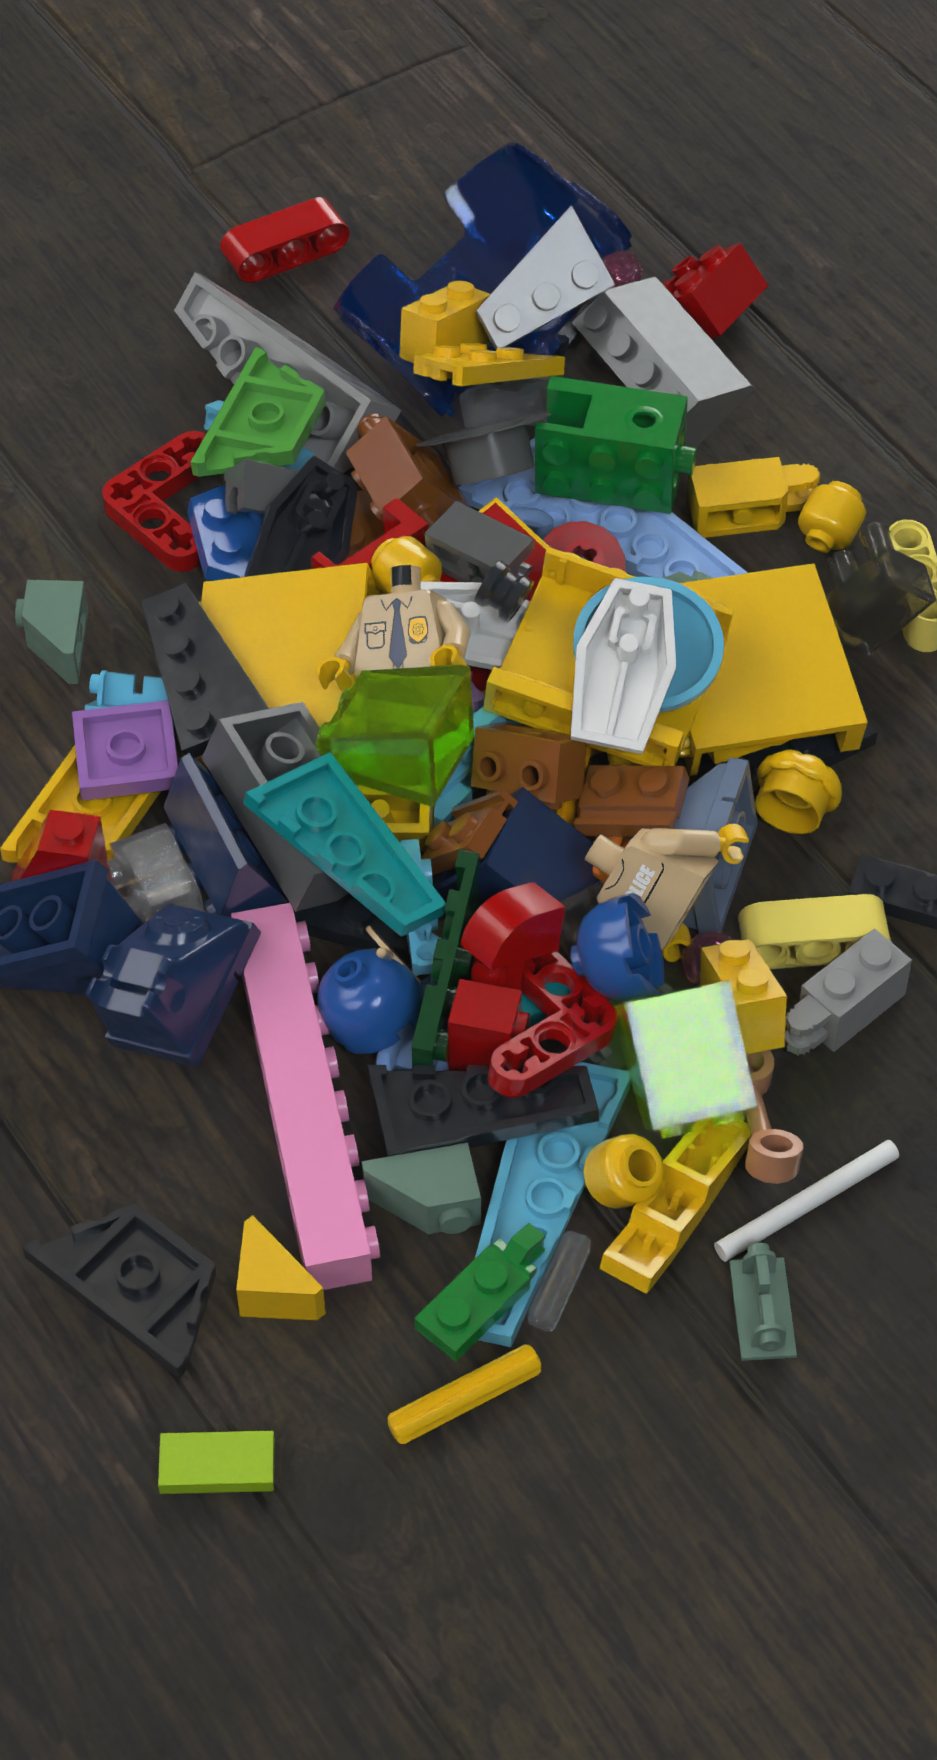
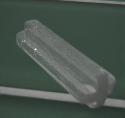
(559, 1281)

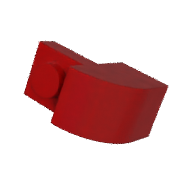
(510, 930)

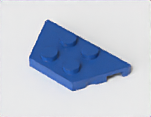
(222, 538)

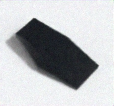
(306, 518)

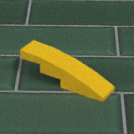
(664, 1222)

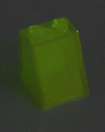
(403, 729)
(686, 1058)

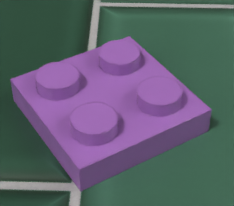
(125, 749)

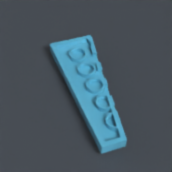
(542, 1184)

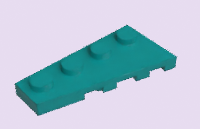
(346, 838)

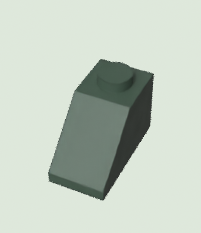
(55, 624)
(427, 1188)

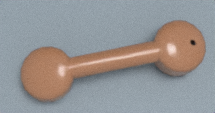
(772, 1153)

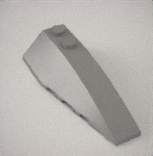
(233, 330)

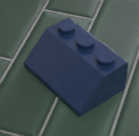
(217, 844)

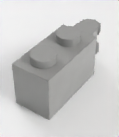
(848, 994)

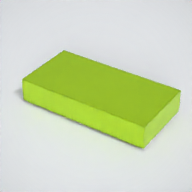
(216, 1462)

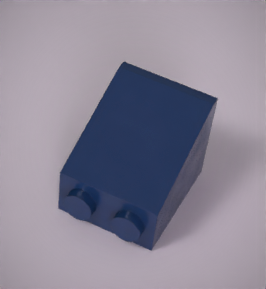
(530, 848)

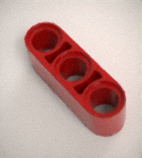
(284, 240)

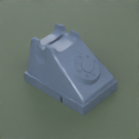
(710, 803)

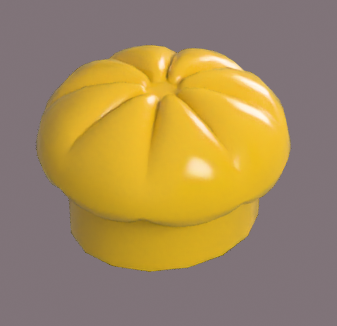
(796, 791)

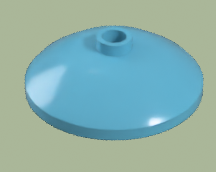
(697, 640)

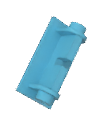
(119, 690)

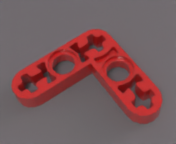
(133, 504)
(563, 1024)

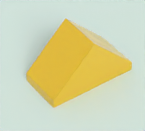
(273, 1281)

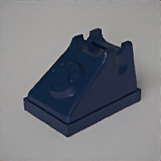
(60, 927)
(172, 982)

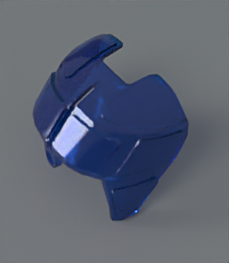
(505, 212)

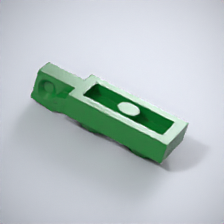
(481, 1293)

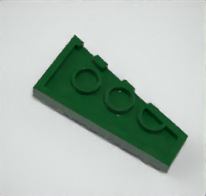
(448, 966)

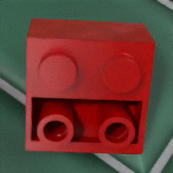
(716, 286)

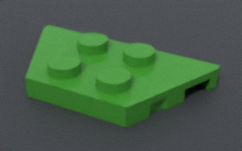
(261, 419)

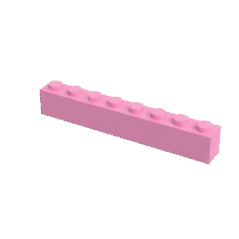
(303, 1103)

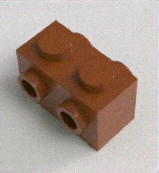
(531, 758)

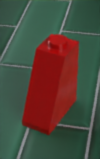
(63, 842)

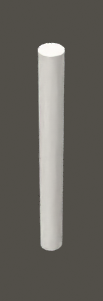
(806, 1200)

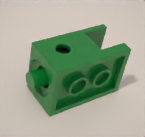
(612, 445)

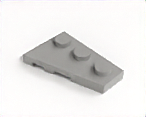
(546, 284)

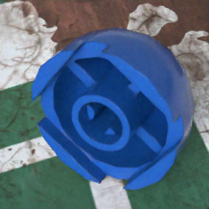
(618, 951)
(368, 1001)

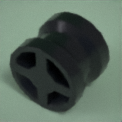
(503, 591)

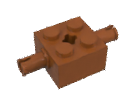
(393, 467)

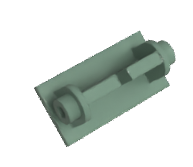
(762, 1305)

